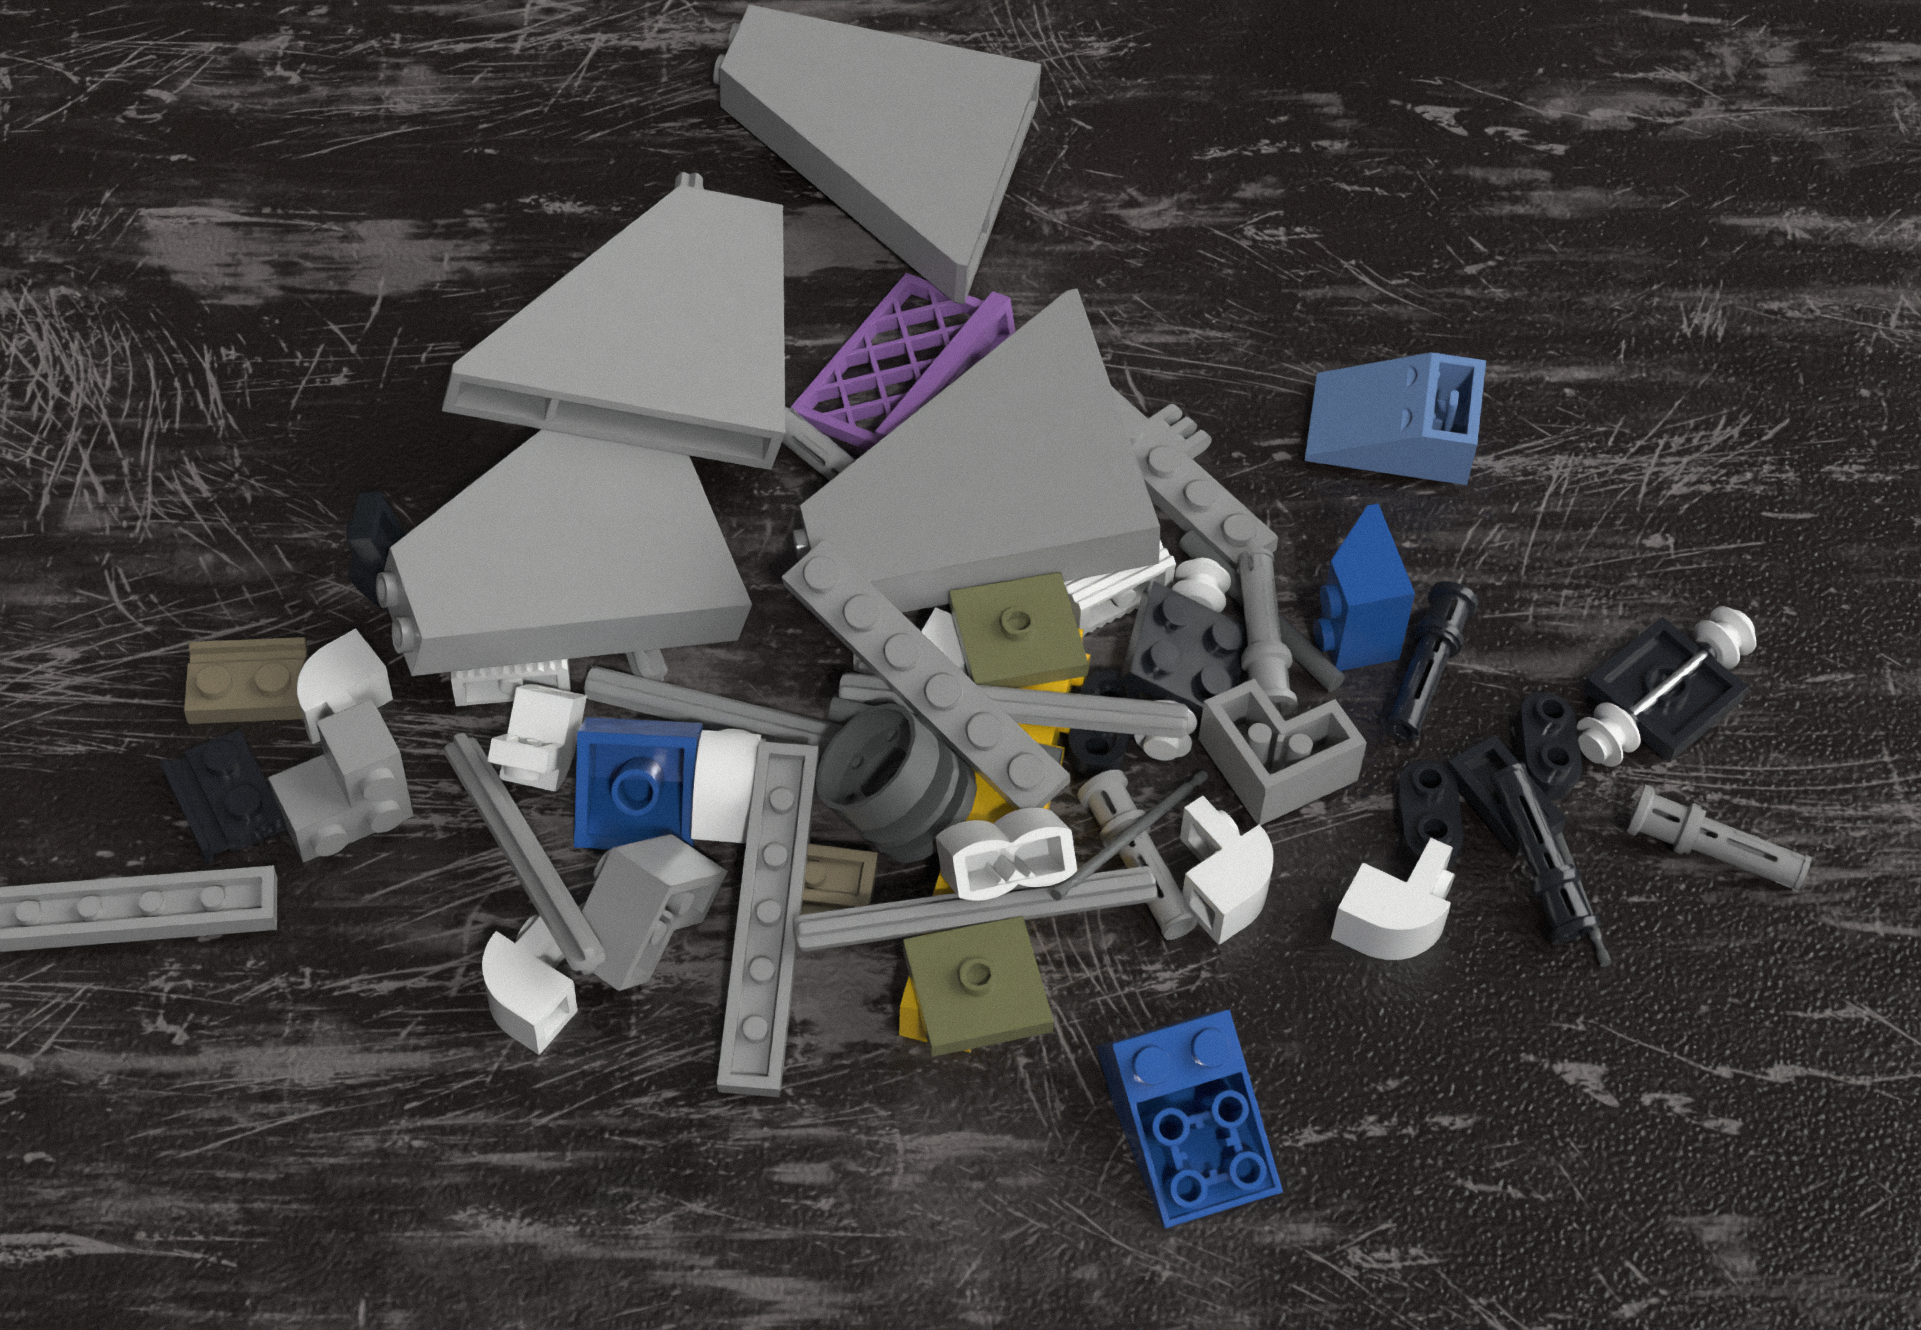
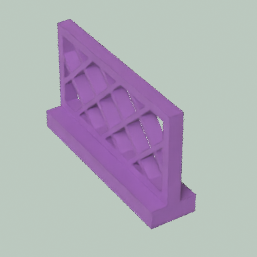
(963, 347)

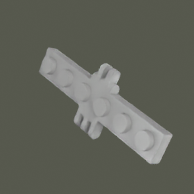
(1185, 489)

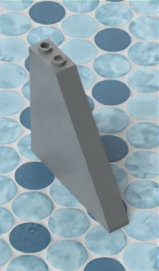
(887, 128)
(651, 338)
(996, 477)
(564, 558)

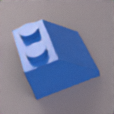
(1364, 597)
(634, 781)

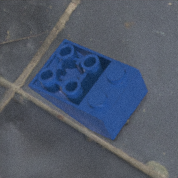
(1191, 1117)

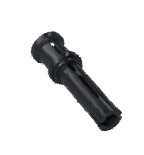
(1442, 622)
(1553, 879)

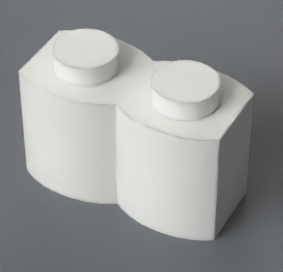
(1019, 848)

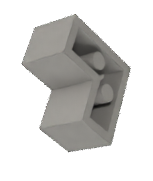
(1277, 761)
(348, 789)
(642, 898)

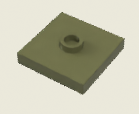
(1018, 632)
(977, 986)

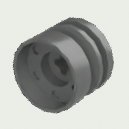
(895, 782)

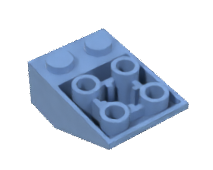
(1400, 417)

